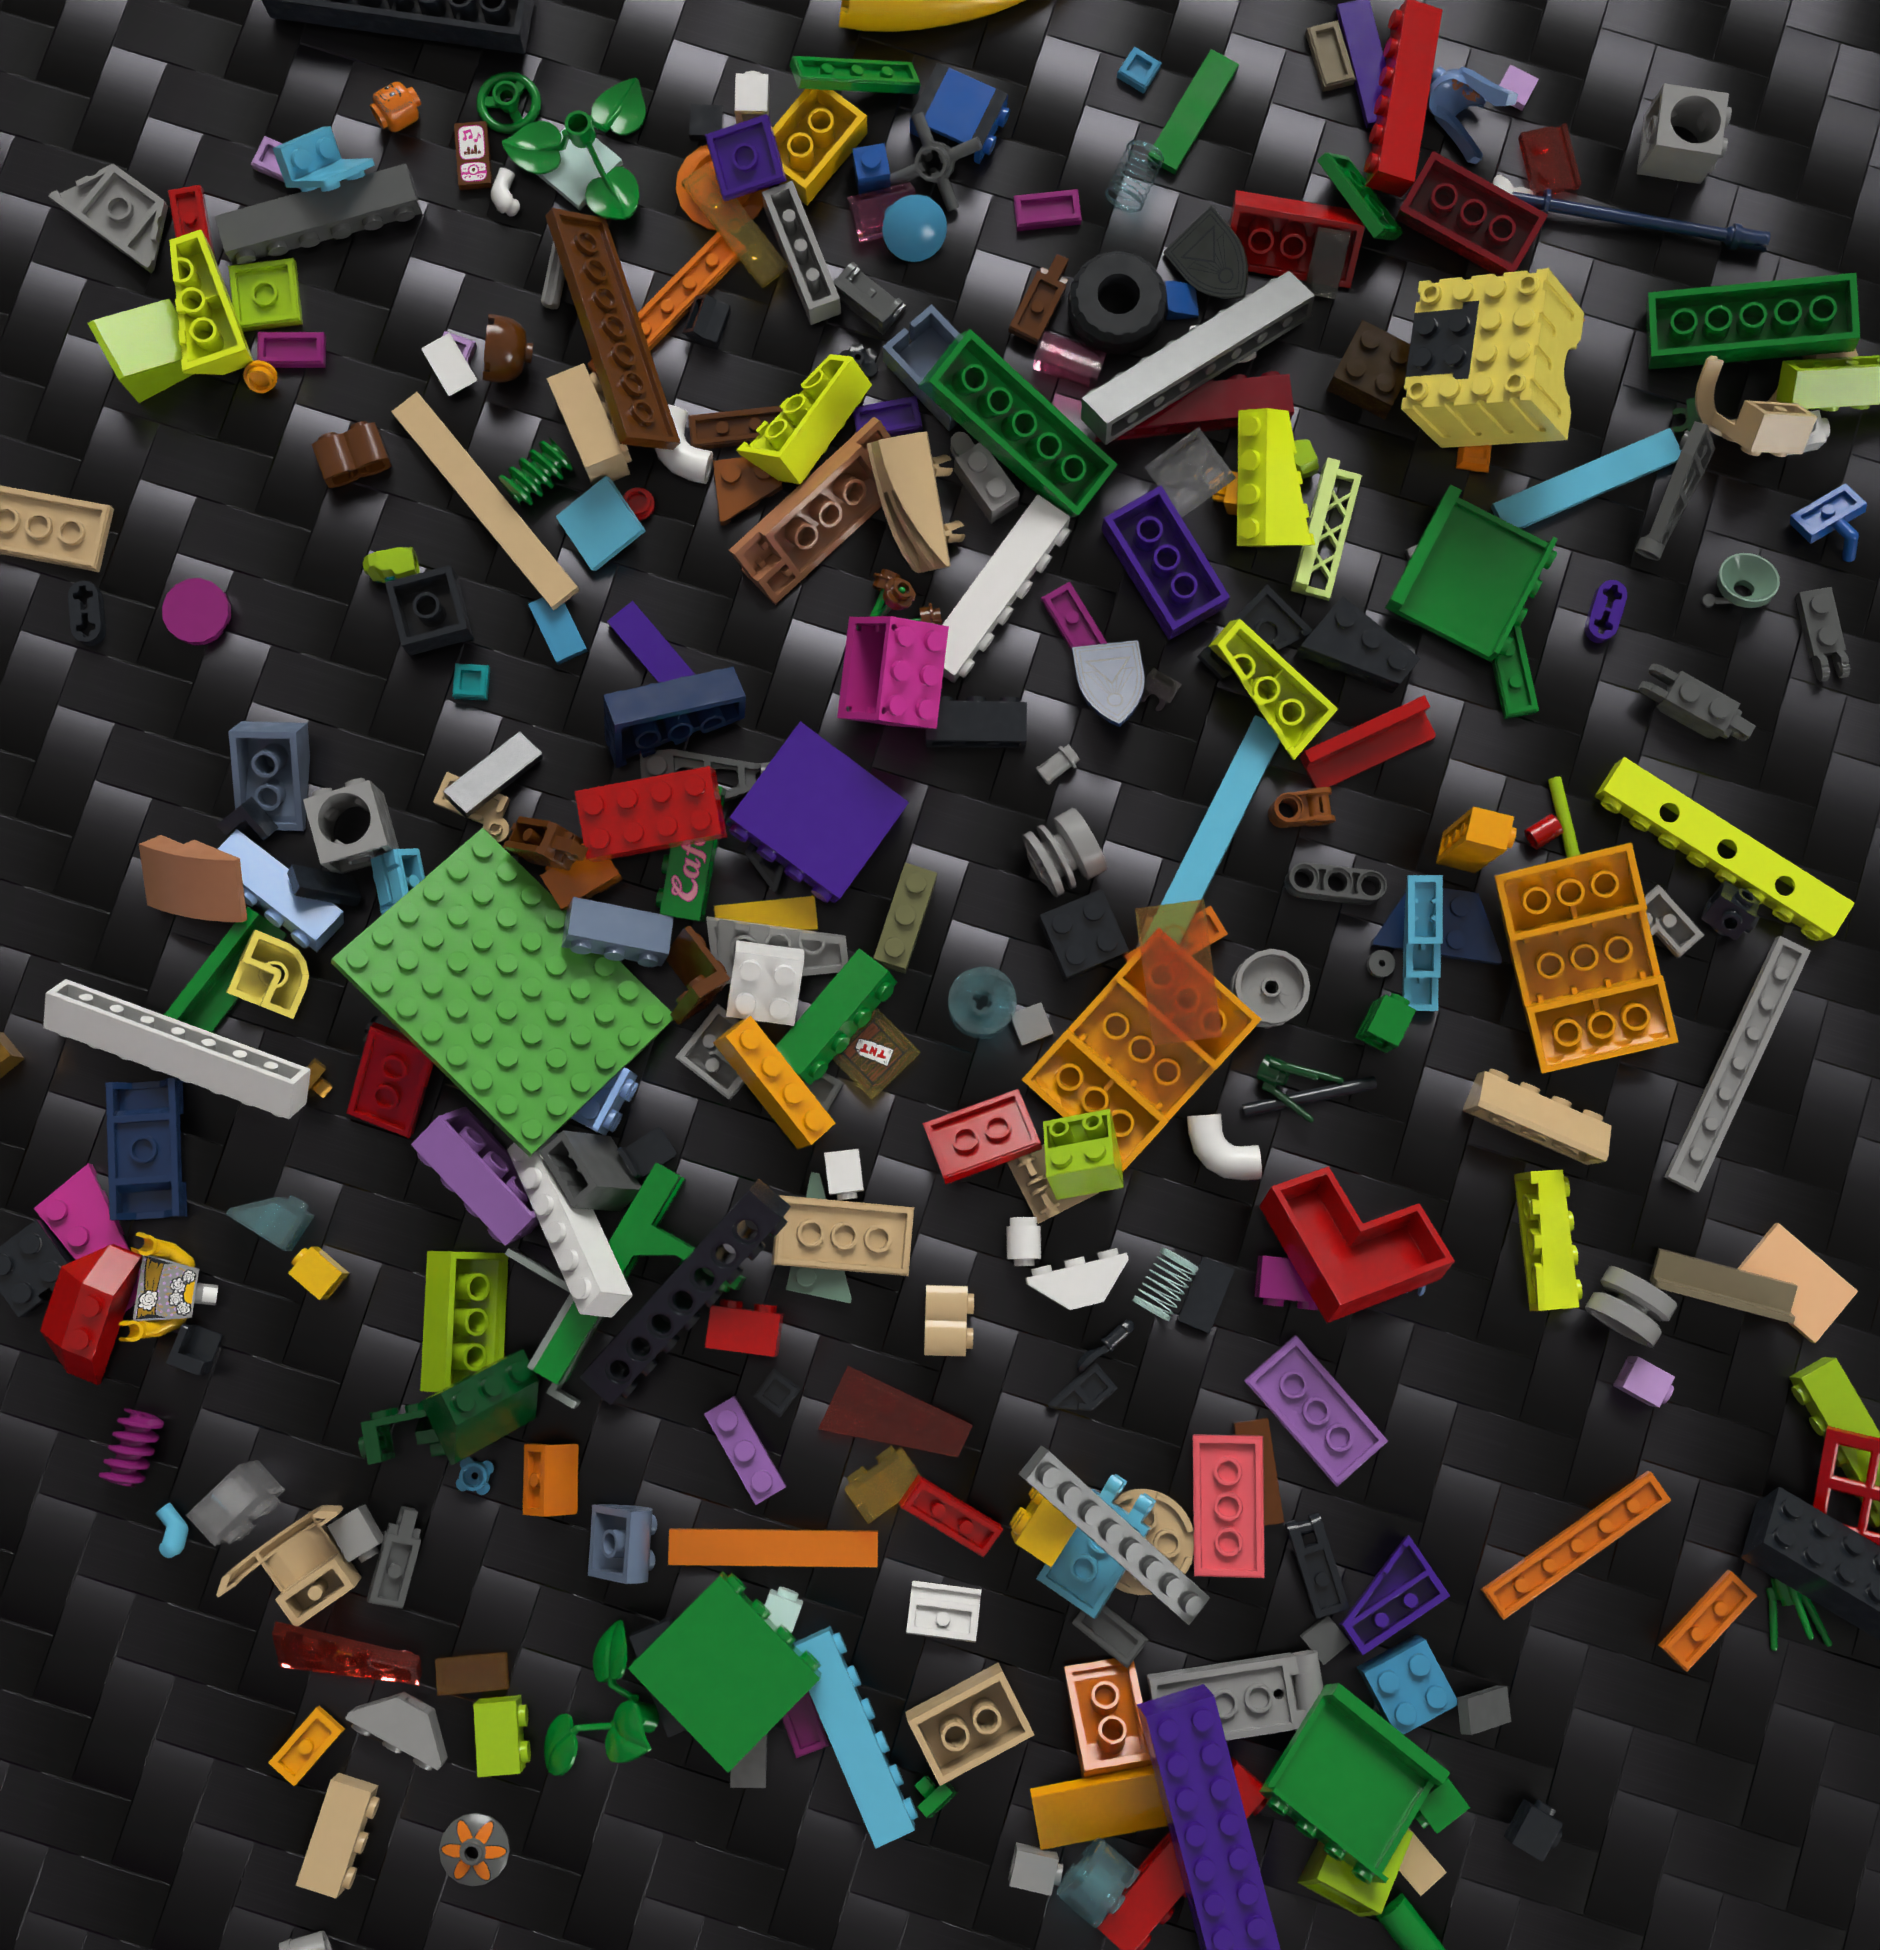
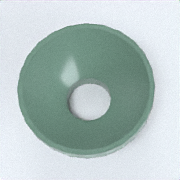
(1752, 572)

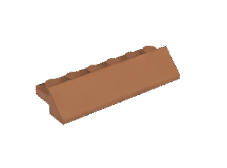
(813, 518)

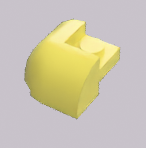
(270, 975)

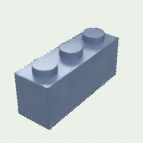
(617, 932)

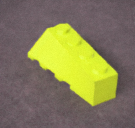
(207, 321)
(808, 420)
(1268, 482)
(1280, 692)
(1547, 1240)

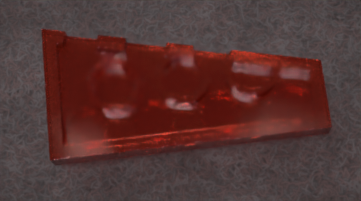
(888, 1415)
(333, 1654)

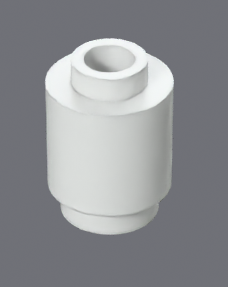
(1023, 1241)

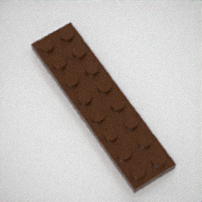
(612, 330)

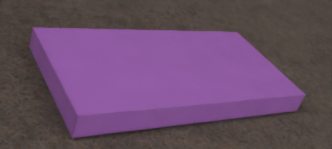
(1315, 1410)

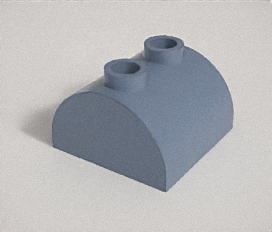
(621, 1543)

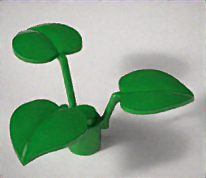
(538, 147)
(631, 1719)

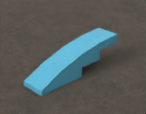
(1422, 941)

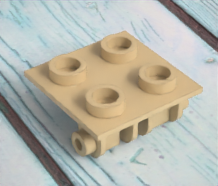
(1031, 1177)

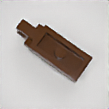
(1040, 301)

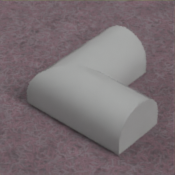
(1670, 922)
(706, 1060)

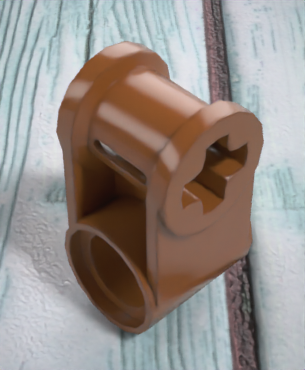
(1308, 808)

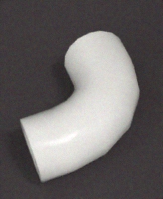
(685, 459)
(1220, 1155)

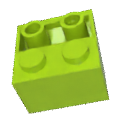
(1082, 1154)

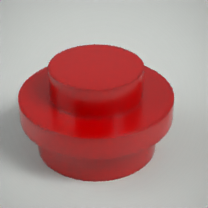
(640, 502)

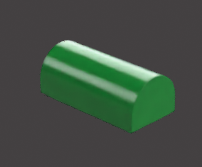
(1407, 1926)

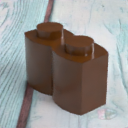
(351, 454)

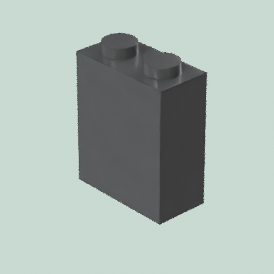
(590, 1171)

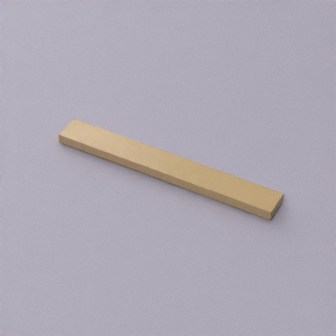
(485, 501)

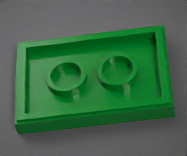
(1360, 198)

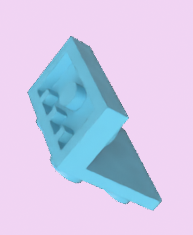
(316, 162)

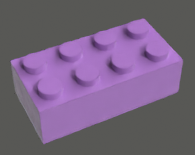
(479, 1173)

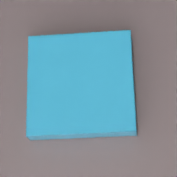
(600, 523)

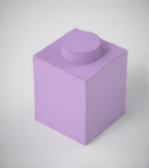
(1645, 1382)

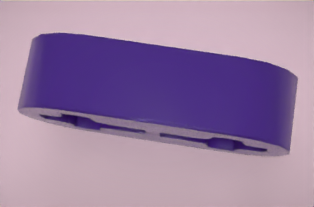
(1598, 609)

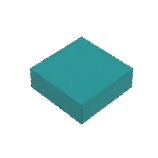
(471, 682)

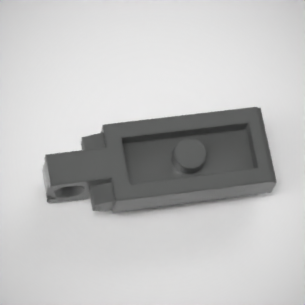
(396, 1561)

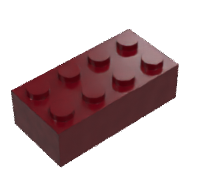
(1470, 216)

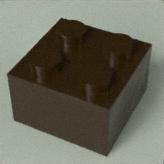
(1372, 370)

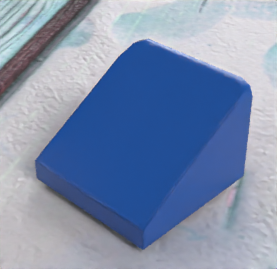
(1180, 301)

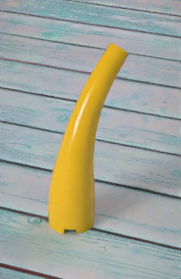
(914, 14)

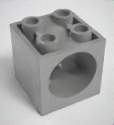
(1695, 109)
(328, 805)

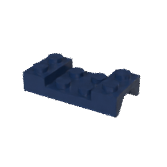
(145, 1150)

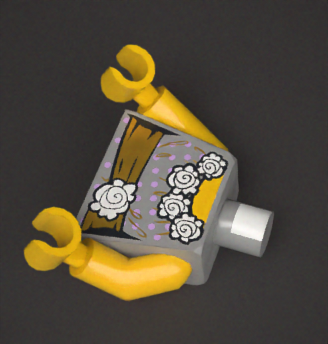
(165, 1290)

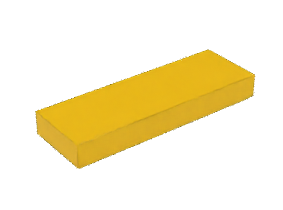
(788, 912)

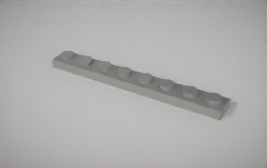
(1737, 1064)

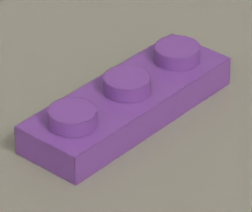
(745, 1450)

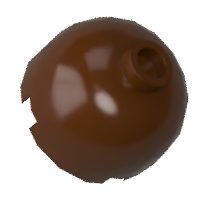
(505, 349)

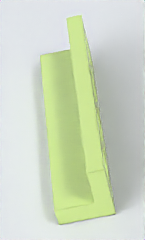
(1317, 524)

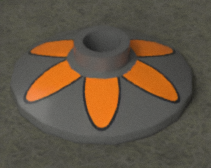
(487, 1837)

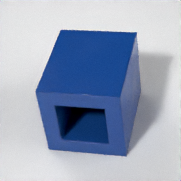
(871, 168)

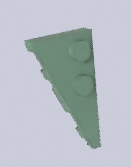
(815, 1281)

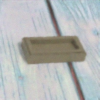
(1330, 56)

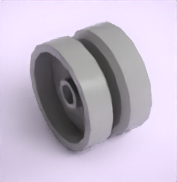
(1289, 983)
(1631, 1306)

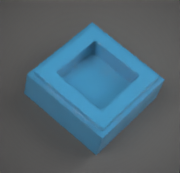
(1138, 70)

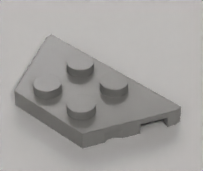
(118, 212)

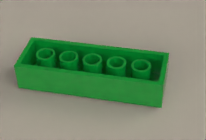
(1753, 321)
(1017, 424)

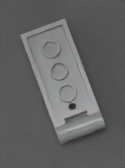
(1247, 1690)

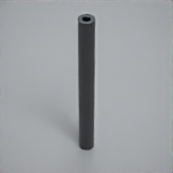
(1311, 1096)

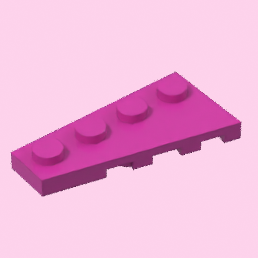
(81, 1218)

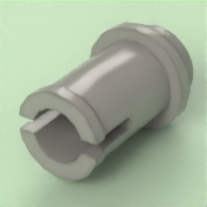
(1058, 764)

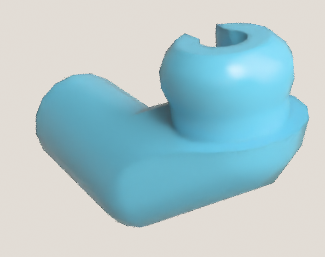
(175, 1532)

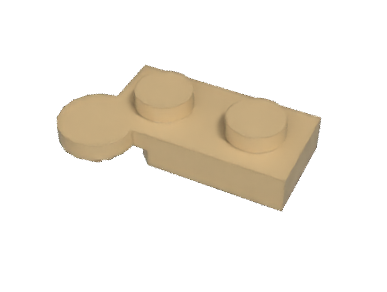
(489, 814)

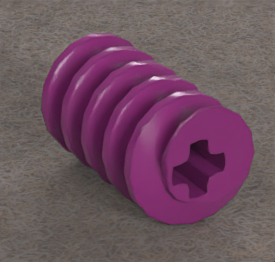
(132, 1448)

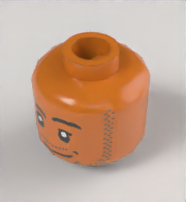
(395, 106)

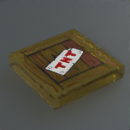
(876, 1055)

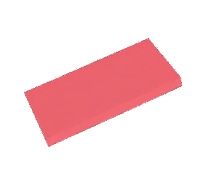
(1228, 1506)

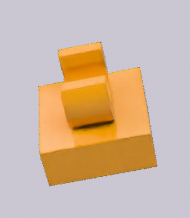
(1228, 496)

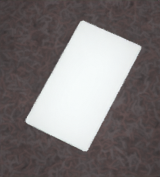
(449, 364)

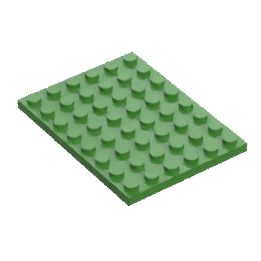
(494, 999)

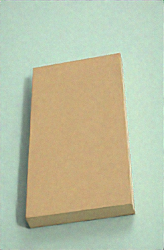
(53, 528)
(845, 1236)

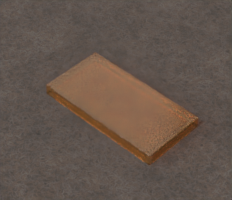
(1178, 972)

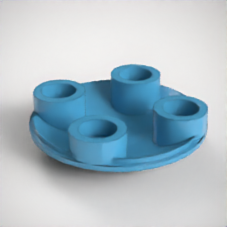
(914, 228)

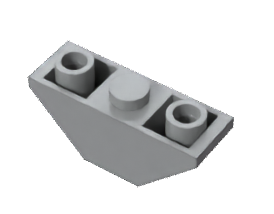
(403, 1726)

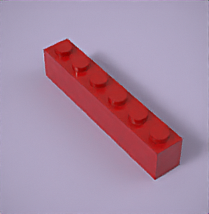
(1403, 97)
(1160, 1881)

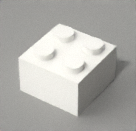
(765, 982)

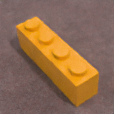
(1476, 839)
(774, 1082)

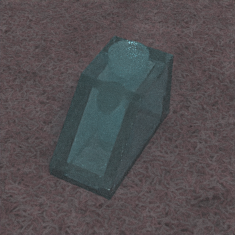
(275, 1219)

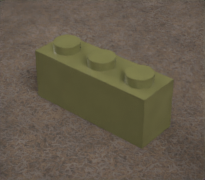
(905, 917)

